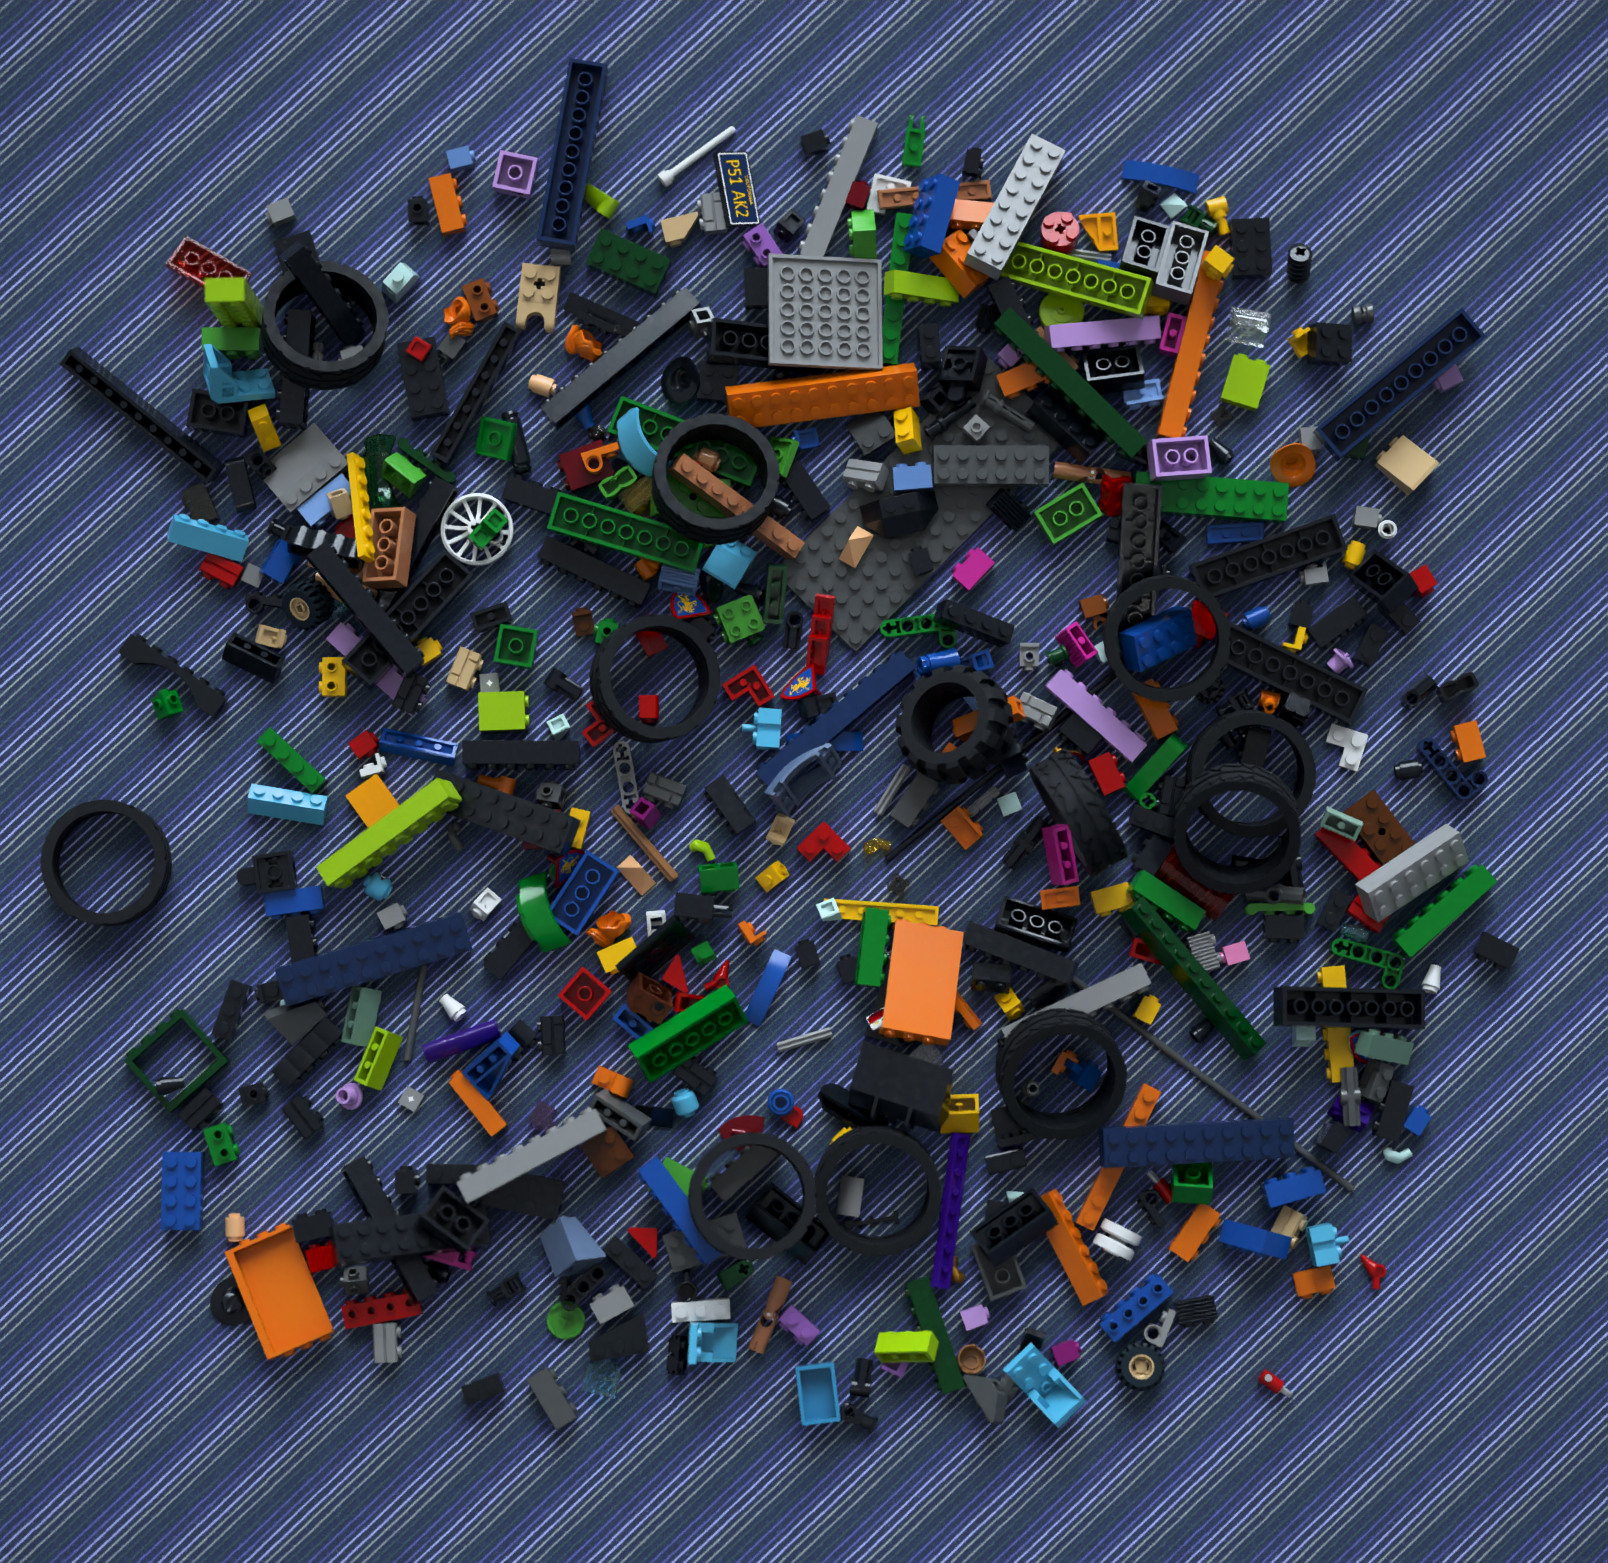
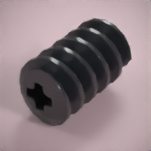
(1299, 263)

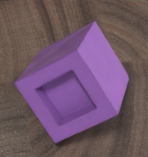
(895, 1368)

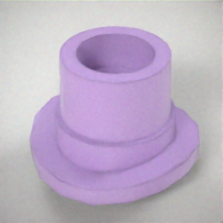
(1340, 661)
(350, 1096)

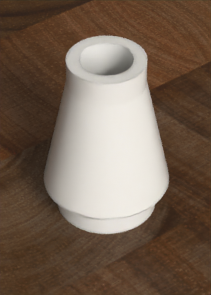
(1390, 526)
(1431, 982)
(454, 1009)

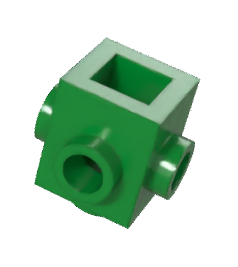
(607, 624)
(166, 704)

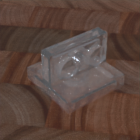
(1248, 326)

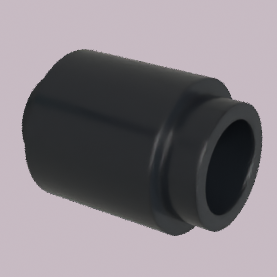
(780, 507)
(1408, 770)

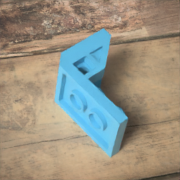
(236, 386)
(712, 1342)
(1044, 1385)

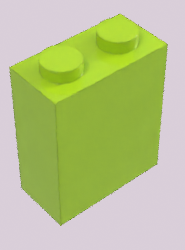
(1245, 382)
(503, 711)

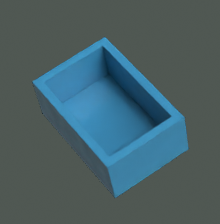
(817, 1393)

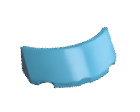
(634, 444)

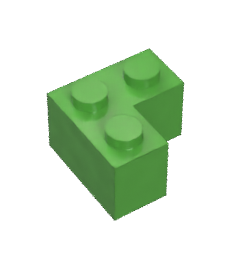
(863, 233)

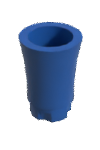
(933, 661)

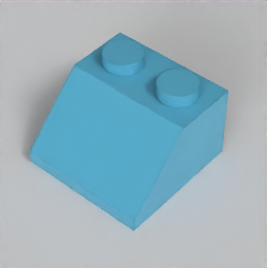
(730, 562)

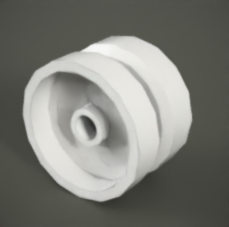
(1117, 1239)

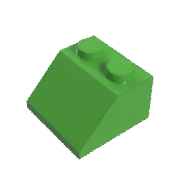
(403, 474)

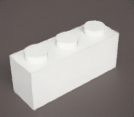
(701, 1310)

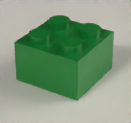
(516, 646)
(1192, 1183)

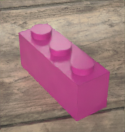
(1060, 854)

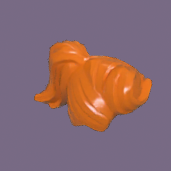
(459, 317)
(584, 343)
(609, 928)

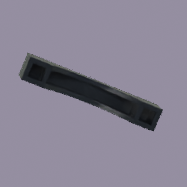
(140, 653)

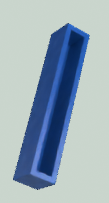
(677, 1205)

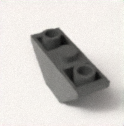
(989, 1396)

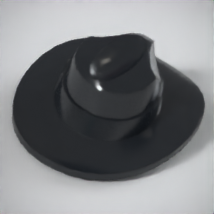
(680, 380)
(228, 1303)

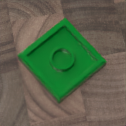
(496, 438)

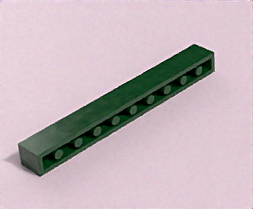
(1069, 383)
(1193, 978)

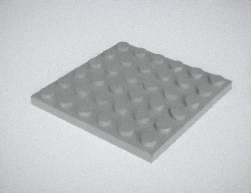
(824, 312)

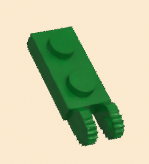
(914, 144)

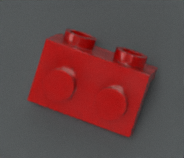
(1111, 494)

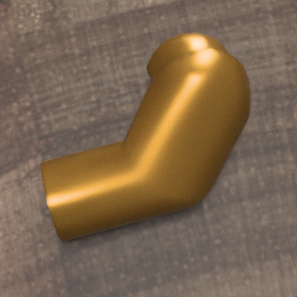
(957, 1276)

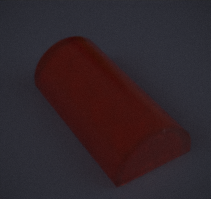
(199, 262)
(1175, 876)

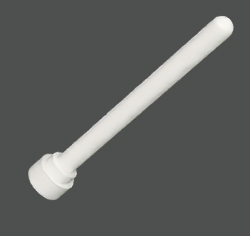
(667, 176)

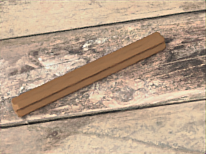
(644, 843)

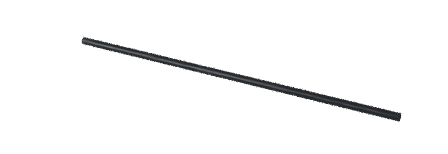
(987, 777)

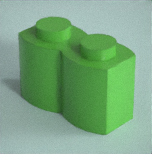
(613, 485)

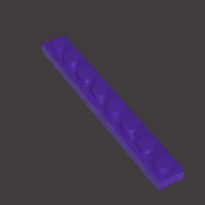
(950, 1210)

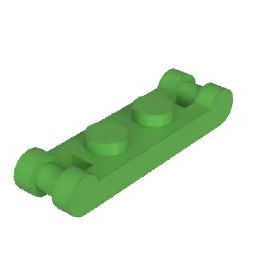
(1271, 909)

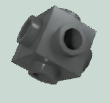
(699, 322)
(551, 795)
(355, 1280)

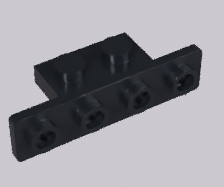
(598, 315)

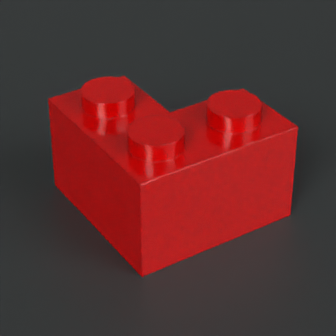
(749, 682)
(599, 730)
(823, 838)

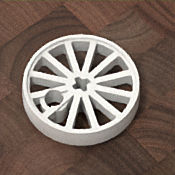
(469, 529)

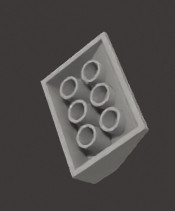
(305, 468)

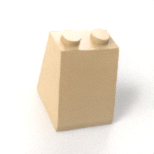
(1405, 464)

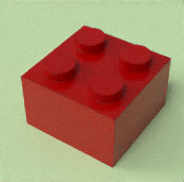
(585, 993)

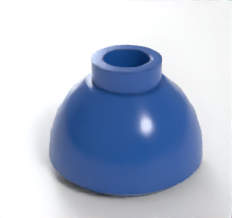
(780, 1102)

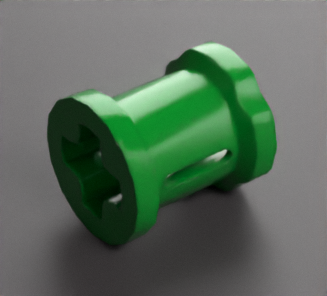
(1151, 798)

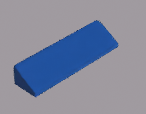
(418, 747)

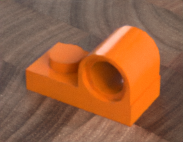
(608, 451)
(1060, 897)
(613, 1081)

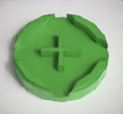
(565, 1323)

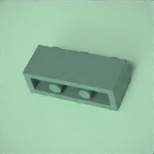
(361, 1015)
(1384, 1046)

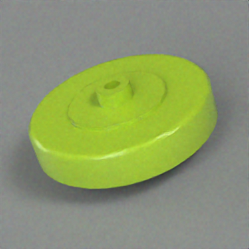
(1060, 310)

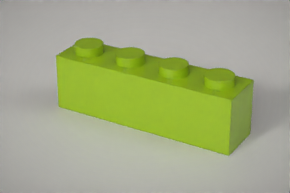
(920, 287)

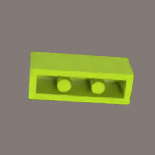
(378, 1058)
(906, 1347)

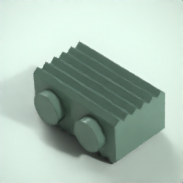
(1341, 823)

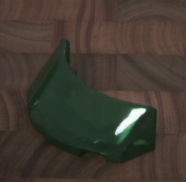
(378, 488)

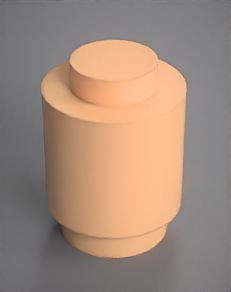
(542, 385)
(234, 1227)

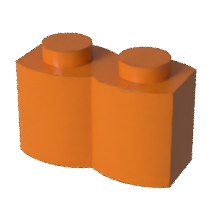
(1313, 1280)

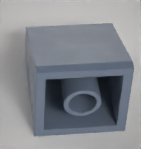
(570, 1247)

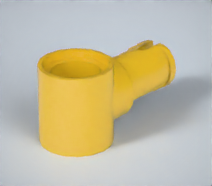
(1218, 210)

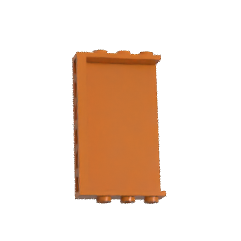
(922, 983)
(279, 1292)

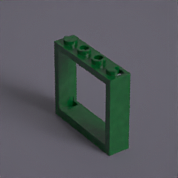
(198, 1082)

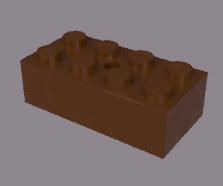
(1376, 815)

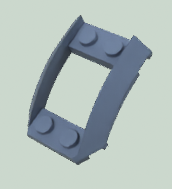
(785, 797)

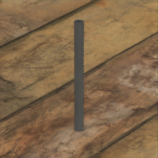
(415, 1012)

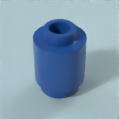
(1256, 618)

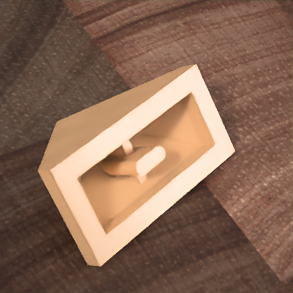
(856, 547)
(636, 875)

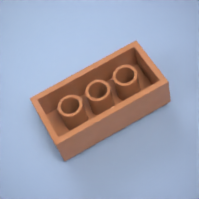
(393, 547)

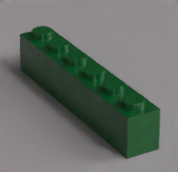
(930, 1319)

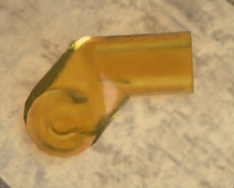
(876, 843)

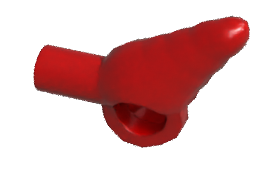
(719, 978)
(1374, 1270)

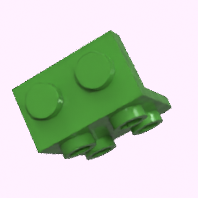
(738, 619)

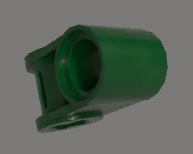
(733, 1276)

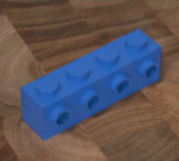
(1136, 1307)

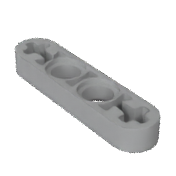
(623, 778)

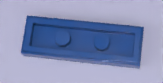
(1234, 533)

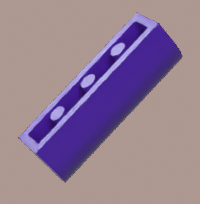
(461, 1041)

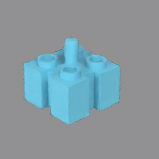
(765, 728)
(1324, 1243)

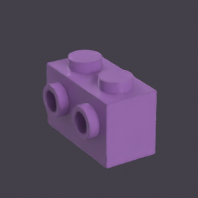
(761, 244)
(799, 1325)

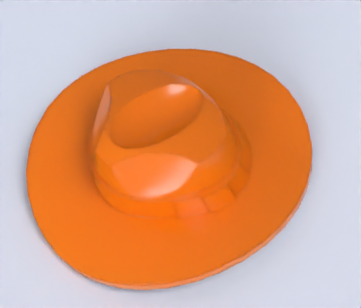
(1293, 464)

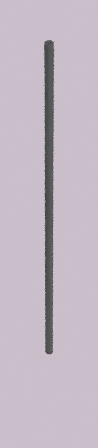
(1215, 1086)

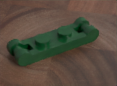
(420, 457)

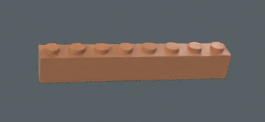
(733, 504)

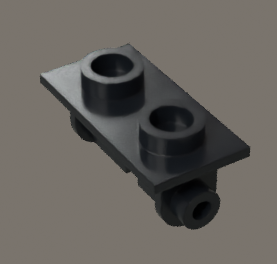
(677, 1364)

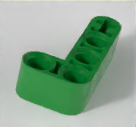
(918, 630)
(1155, 766)
(1365, 958)

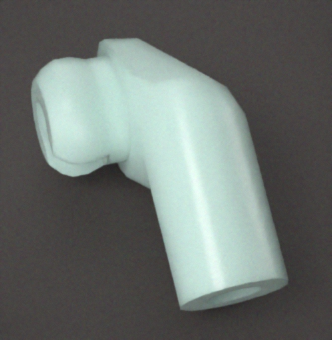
(1397, 1157)

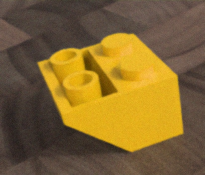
(962, 1114)

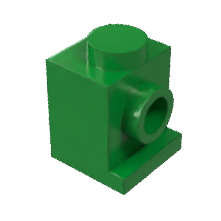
(703, 953)

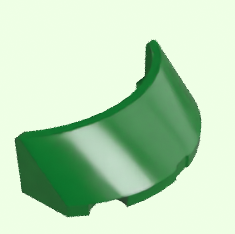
(537, 914)

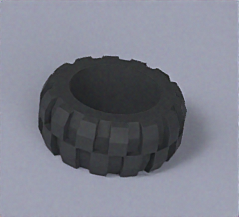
(924, 705)

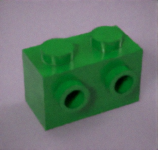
(718, 877)
(221, 1143)

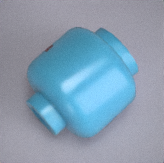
(377, 886)
(685, 1102)

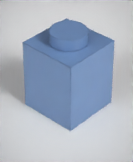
(460, 159)

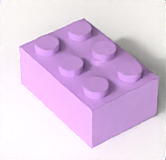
(1178, 458)

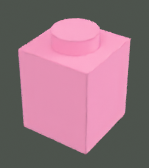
(1234, 953)

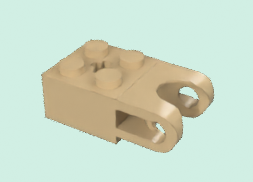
(538, 301)

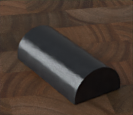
(1035, 925)

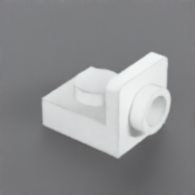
(371, 769)
(484, 904)

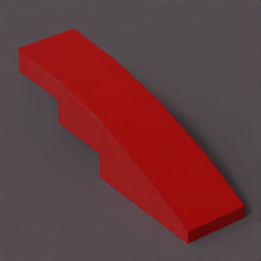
(821, 632)

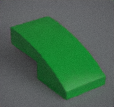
(487, 529)

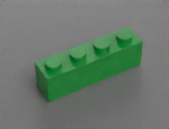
(292, 760)
(1166, 901)
(872, 947)

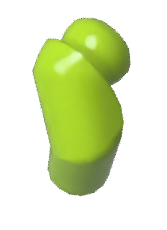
(704, 847)

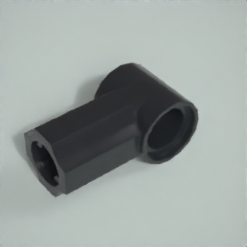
(793, 632)
(560, 683)
(1419, 692)
(861, 1382)

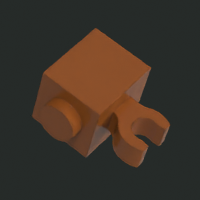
(1093, 608)

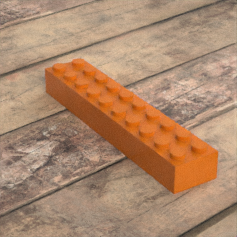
(1190, 356)
(824, 395)

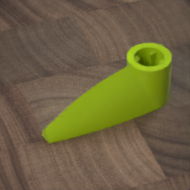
(601, 201)

